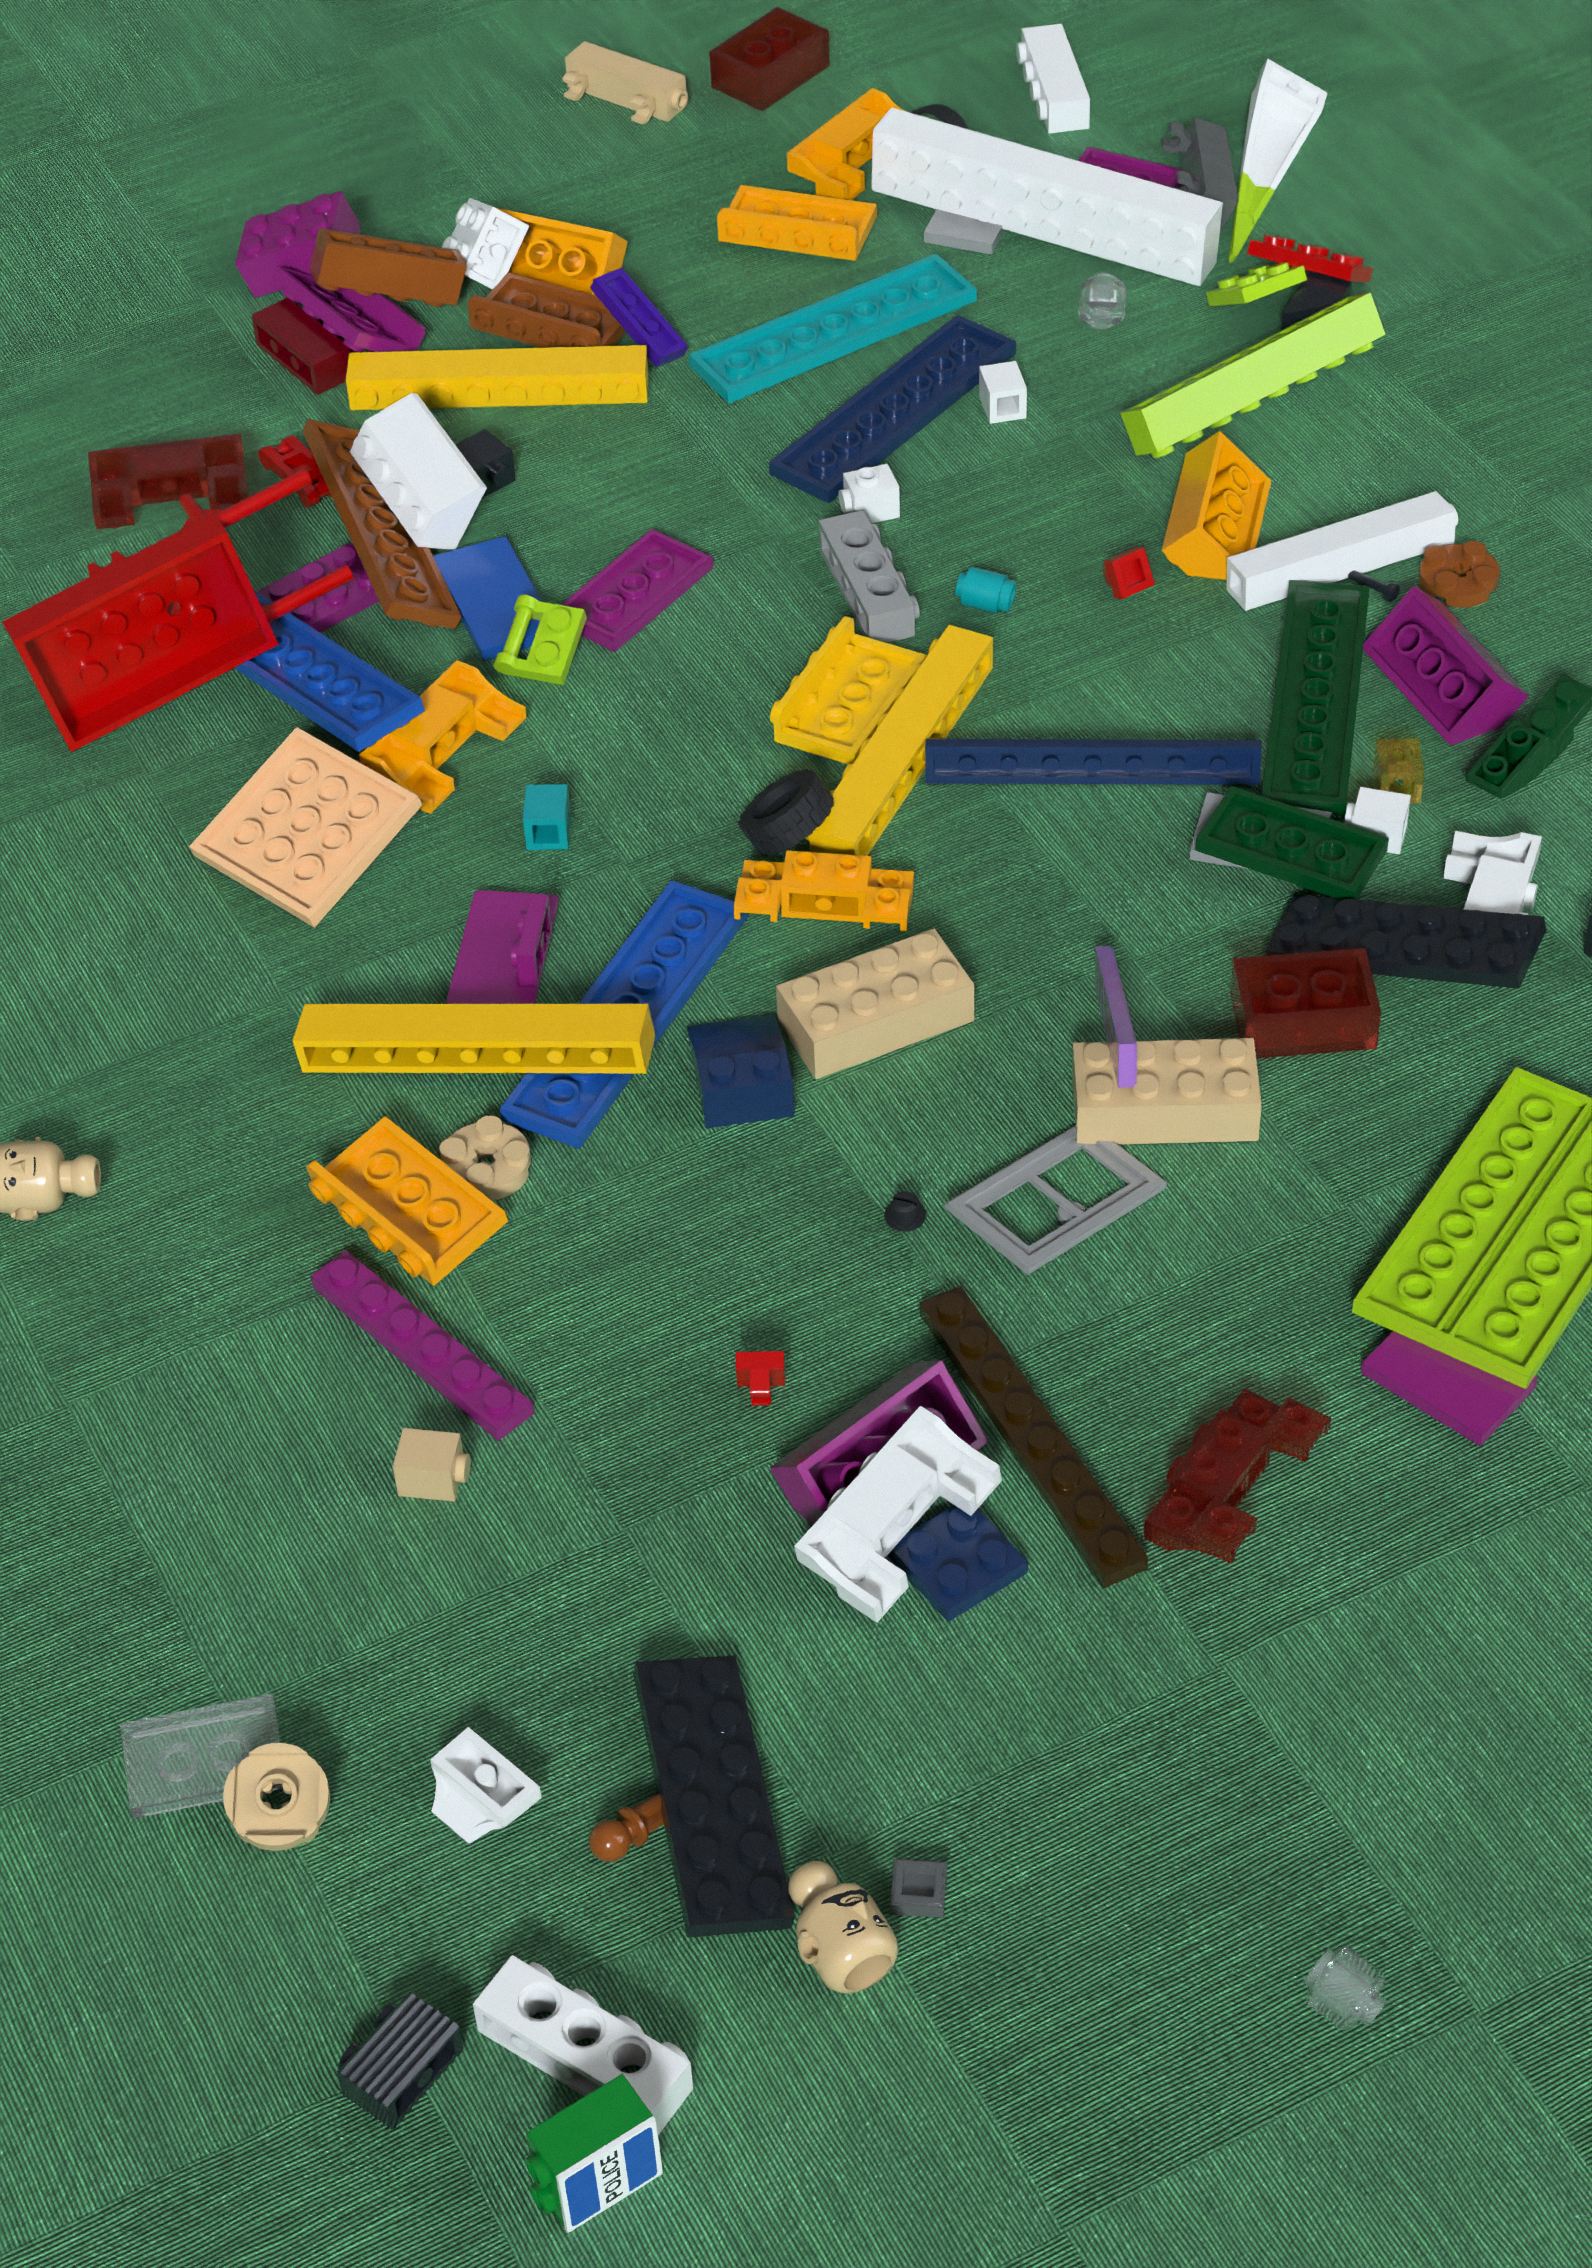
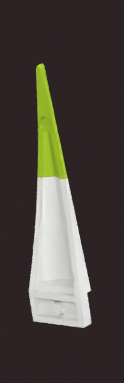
(1278, 122)

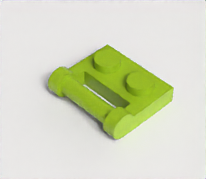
(552, 645)

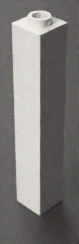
(1339, 548)

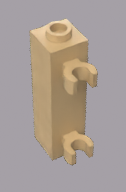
(625, 82)

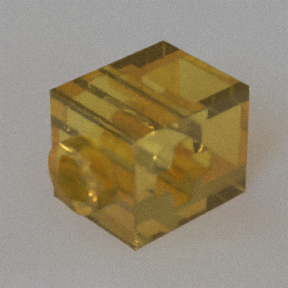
(1401, 761)

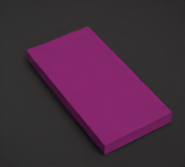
(637, 587)

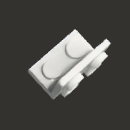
(486, 241)

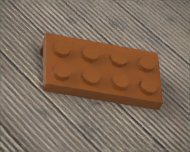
(543, 315)

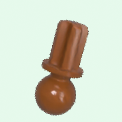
(612, 1838)

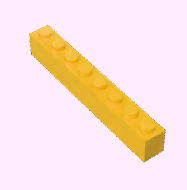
(499, 377)
(895, 753)
(474, 1038)

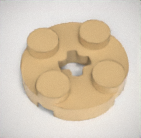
(489, 1139)
(297, 1819)

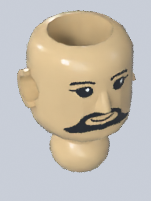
(840, 1930)

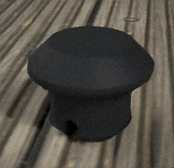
(905, 1212)

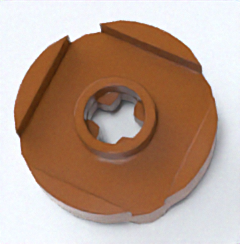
(1443, 564)

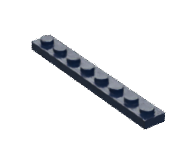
(1093, 761)

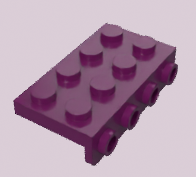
(362, 320)

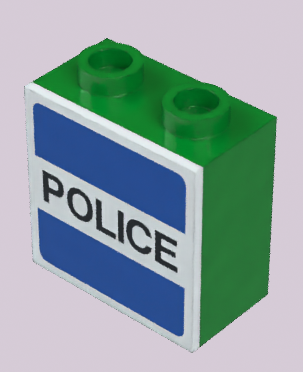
(593, 2154)

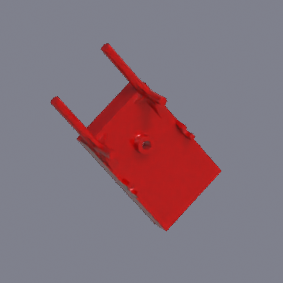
(122, 648)

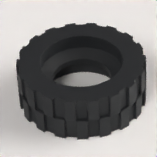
(786, 812)

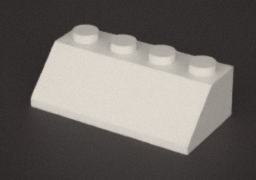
(419, 472)

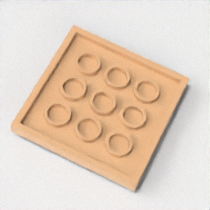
(305, 826)

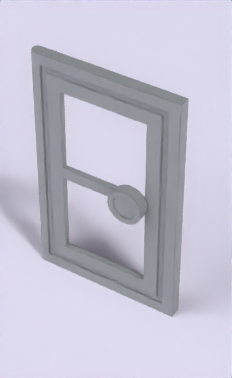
(1075, 1221)

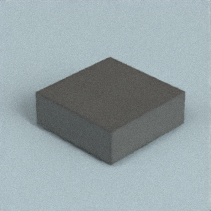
(918, 1888)

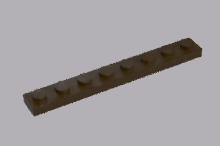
(1034, 1437)

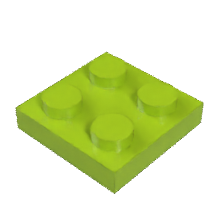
(1259, 283)

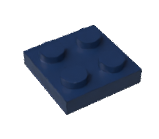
(958, 1560)

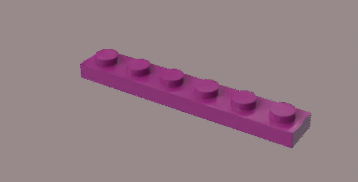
(422, 1345)

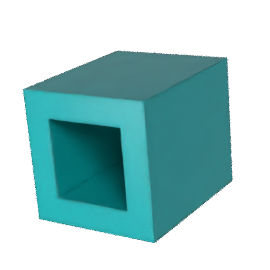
(546, 817)

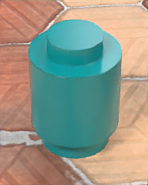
(986, 590)

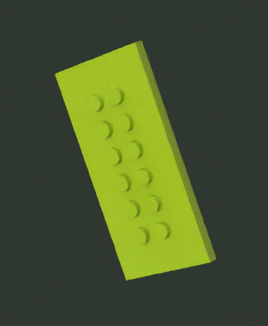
(1499, 1239)

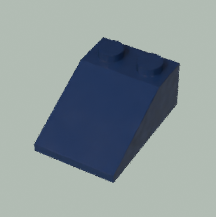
(741, 1071)

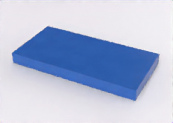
(485, 588)

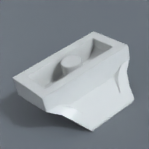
(478, 1787)

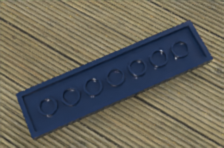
(891, 408)

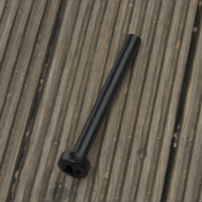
(1389, 591)

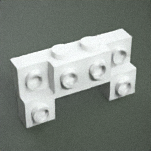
(1496, 869)
(884, 1504)

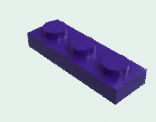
(639, 316)

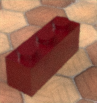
(301, 345)

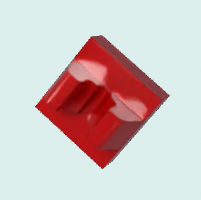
(1128, 573)
(760, 1372)

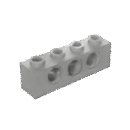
(868, 577)

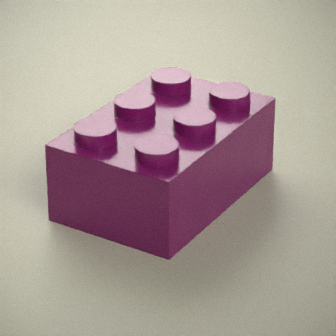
(289, 239)

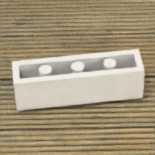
(1054, 78)

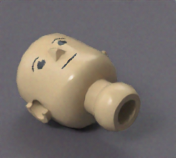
(38, 1177)

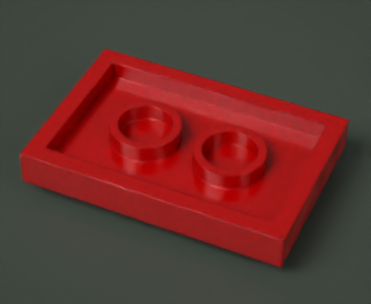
(1311, 257)

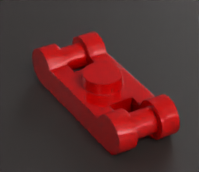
(291, 458)

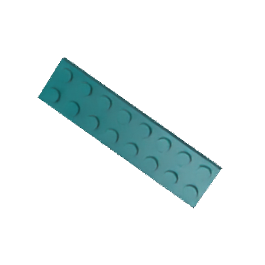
(832, 328)

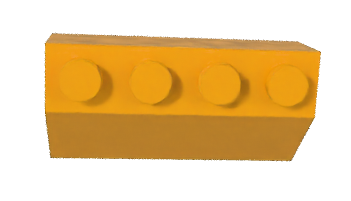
(566, 252)
(1215, 508)

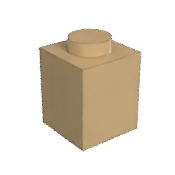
(430, 1464)

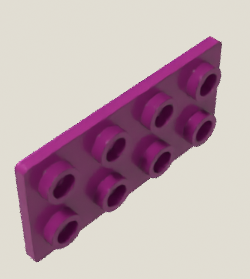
(503, 948)

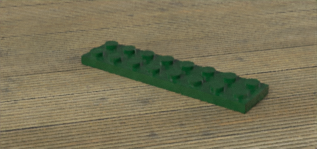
(1316, 696)

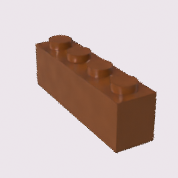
(387, 267)

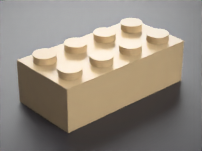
(875, 1003)
(1181, 1093)

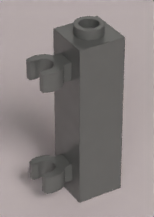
(1204, 162)

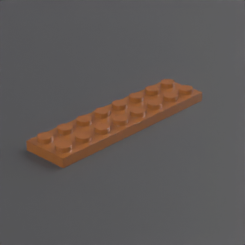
(398, 569)

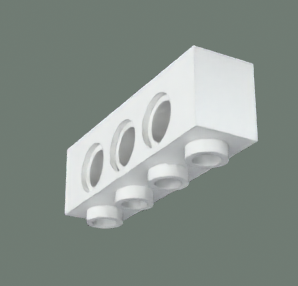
(523, 1990)

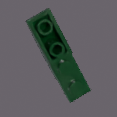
(1535, 742)

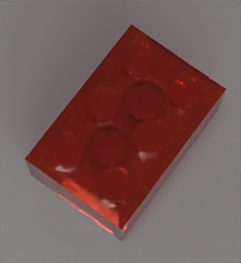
(769, 58)
(1306, 1002)

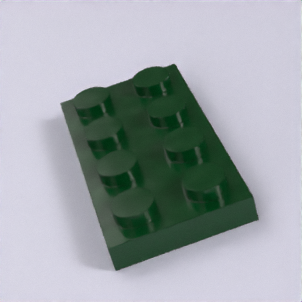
(1292, 844)

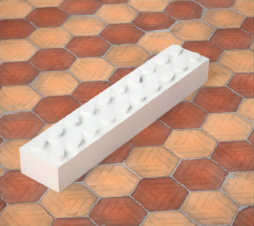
(1046, 196)

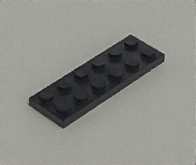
(1415, 939)
(712, 1796)

